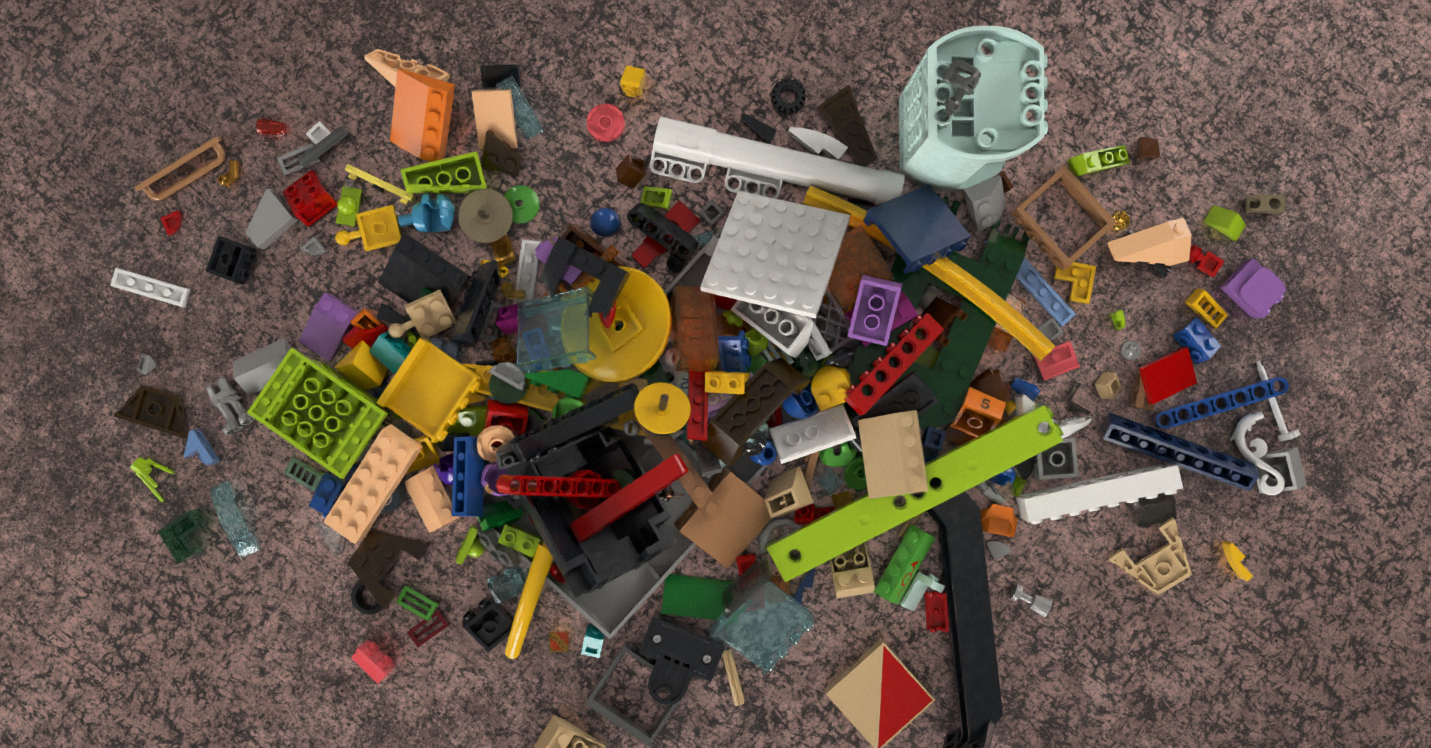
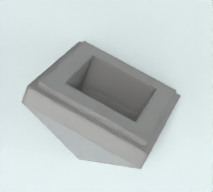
(146, 364)

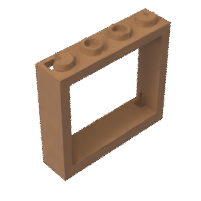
(1083, 198)

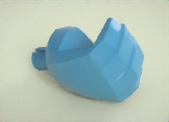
(430, 214)

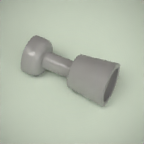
(1037, 603)

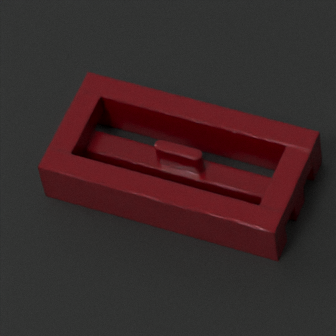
(441, 619)

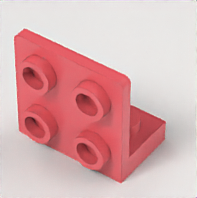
(373, 661)

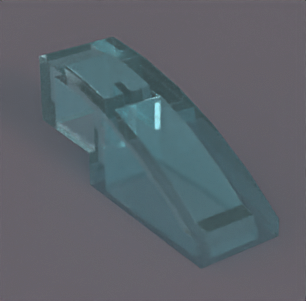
(522, 110)

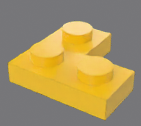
(1082, 281)

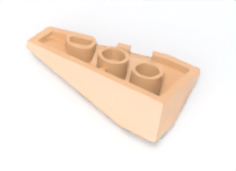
(388, 64)
(1163, 244)

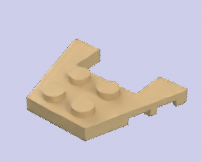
(1163, 566)

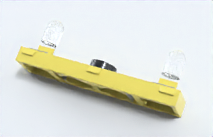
(379, 185)

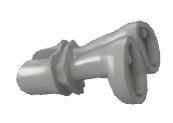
(221, 400)

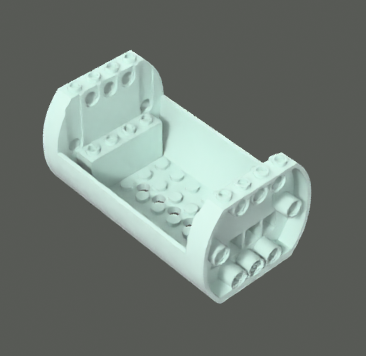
(957, 148)

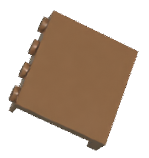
(735, 527)

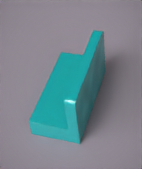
(390, 351)

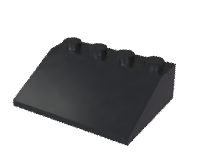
(418, 267)
(476, 306)

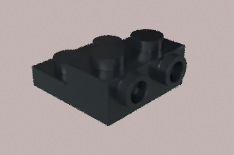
(231, 260)
(487, 624)

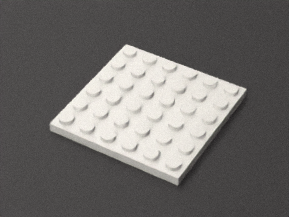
(776, 254)

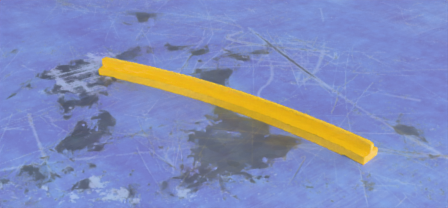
(951, 274)

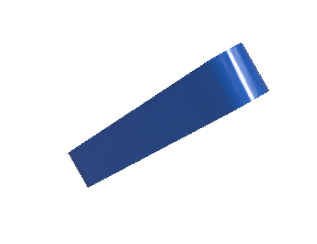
(1228, 399)

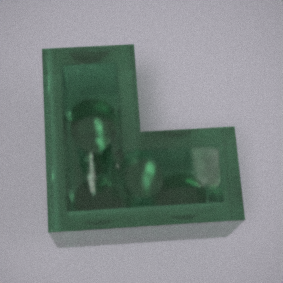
(179, 535)

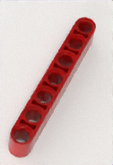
(557, 486)
(629, 498)

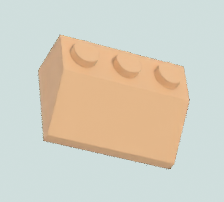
(431, 499)

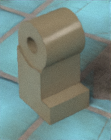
(1265, 204)

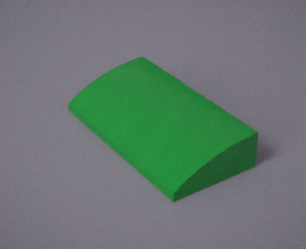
(693, 596)

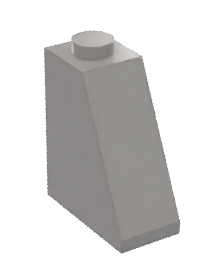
(269, 220)

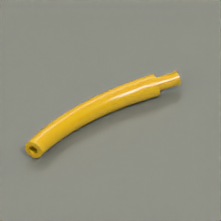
(528, 600)

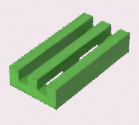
(427, 617)

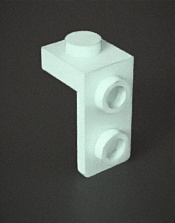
(918, 588)

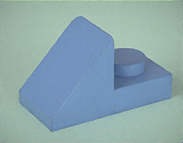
(199, 444)

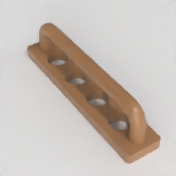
(188, 179)

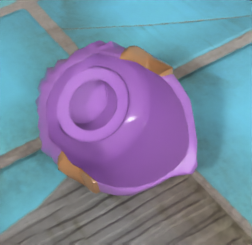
(489, 478)

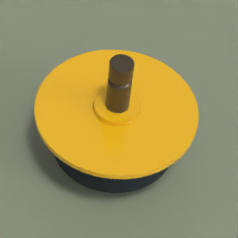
(662, 408)

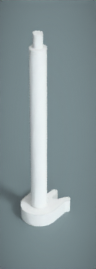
(1285, 435)

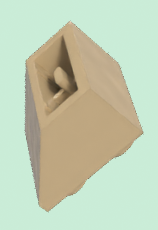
(787, 493)

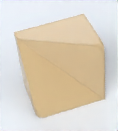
(1108, 385)

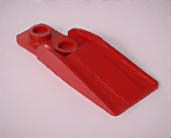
(650, 249)

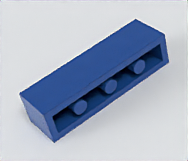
(467, 471)

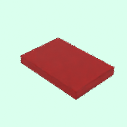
(1168, 375)

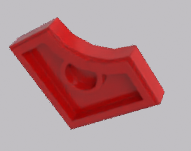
(369, 336)

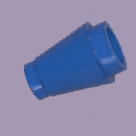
(1026, 388)

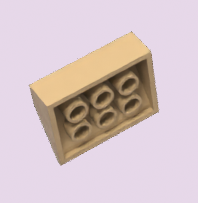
(893, 455)

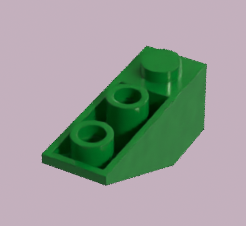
(566, 381)

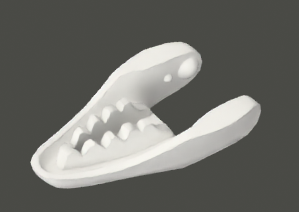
(1069, 425)

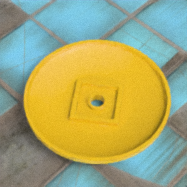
(644, 333)

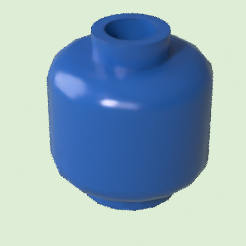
(767, 456)

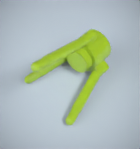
(143, 469)

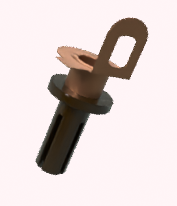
(667, 494)

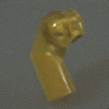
(512, 293)

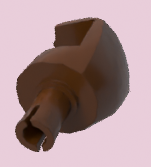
(993, 384)

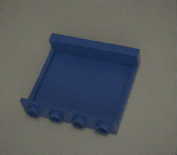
(919, 227)

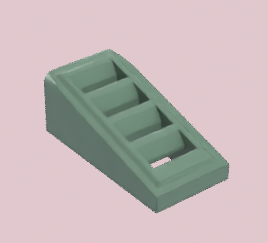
(300, 479)

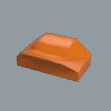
(999, 520)

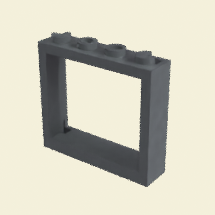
(616, 716)

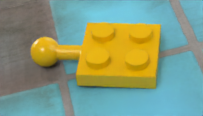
(377, 228)

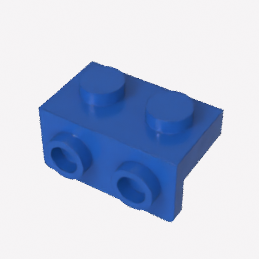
(1198, 340)

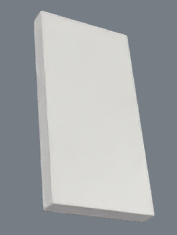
(812, 434)

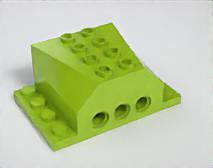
(318, 411)

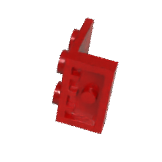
(309, 198)

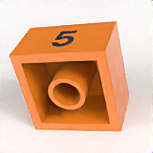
(978, 413)

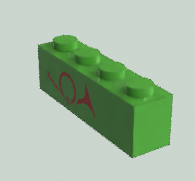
(904, 564)

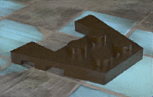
(376, 557)

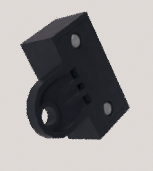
(679, 655)

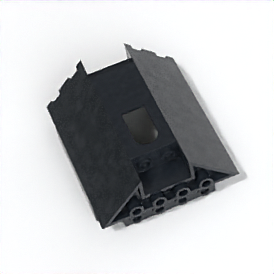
(616, 548)

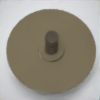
(485, 216)

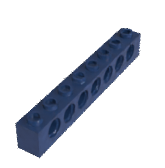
(1179, 452)

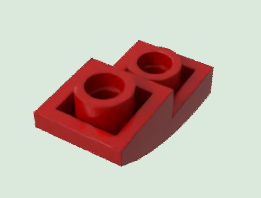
(810, 513)

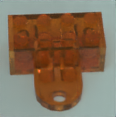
(697, 329)

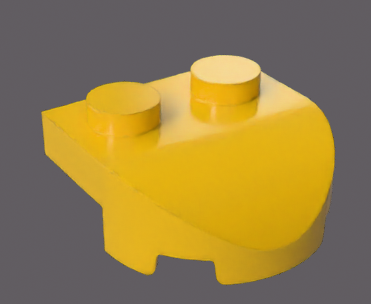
(830, 386)

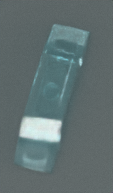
(231, 519)

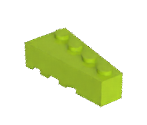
(447, 175)

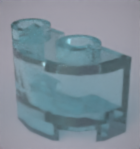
(507, 585)

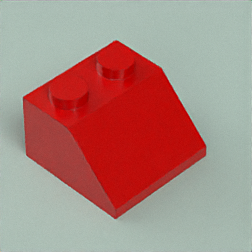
(512, 416)

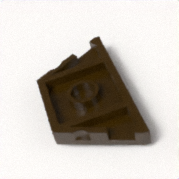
(155, 410)

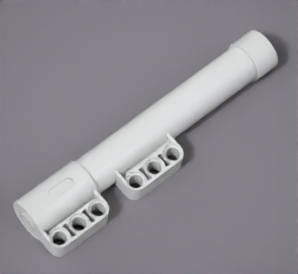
(764, 164)

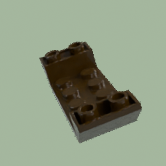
(748, 411)

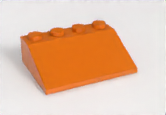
(421, 115)

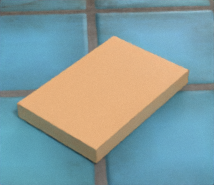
(494, 112)

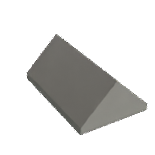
(256, 368)

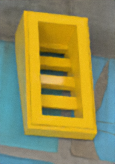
(1196, 301)

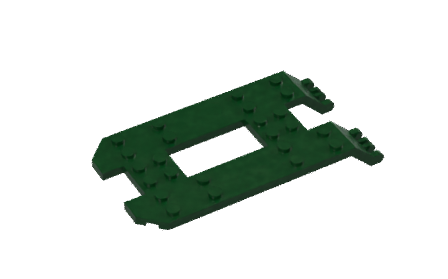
(967, 338)

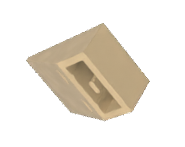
(852, 572)
(563, 734)

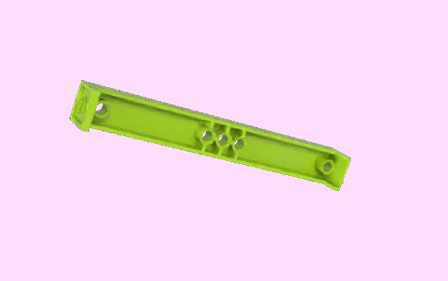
(956, 469)

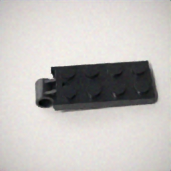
(904, 396)

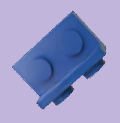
(734, 353)
(327, 493)

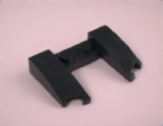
(611, 277)

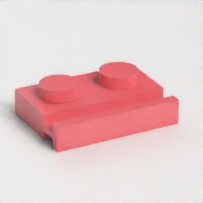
(1058, 361)

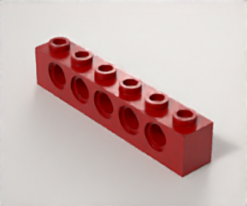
(930, 331)

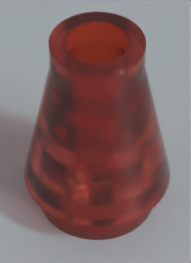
(270, 127)

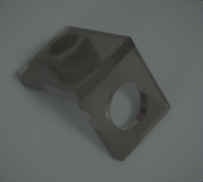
(1074, 407)

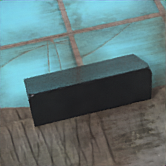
(495, 74)

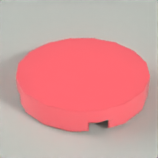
(605, 122)

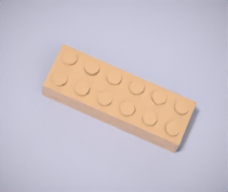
(373, 484)

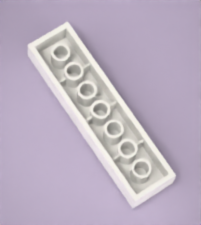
(1099, 492)

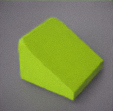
(757, 342)

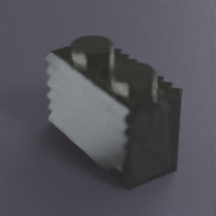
(1154, 510)

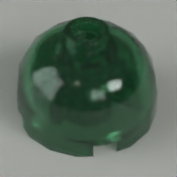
(807, 363)

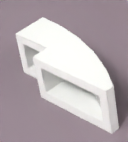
(818, 142)

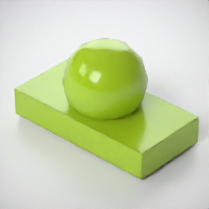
(349, 206)
(470, 545)

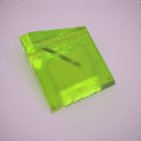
(1017, 486)

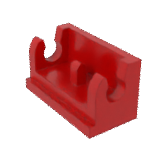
(936, 611)

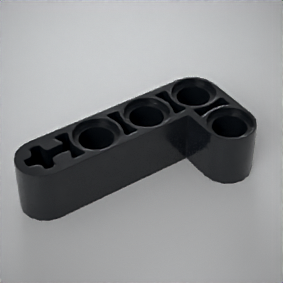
(637, 217)

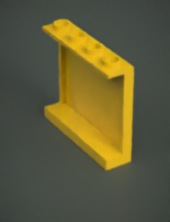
(430, 390)

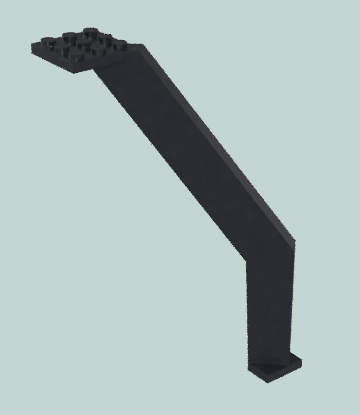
(969, 620)

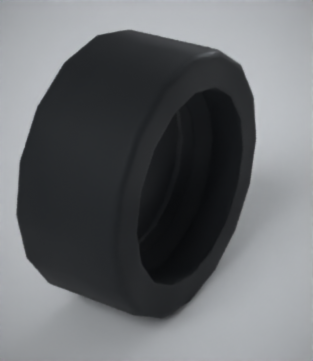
(359, 605)

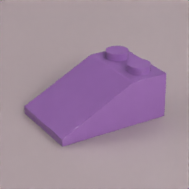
(874, 310)
(328, 326)

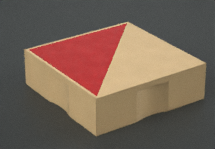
(879, 695)

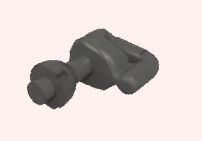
(962, 84)

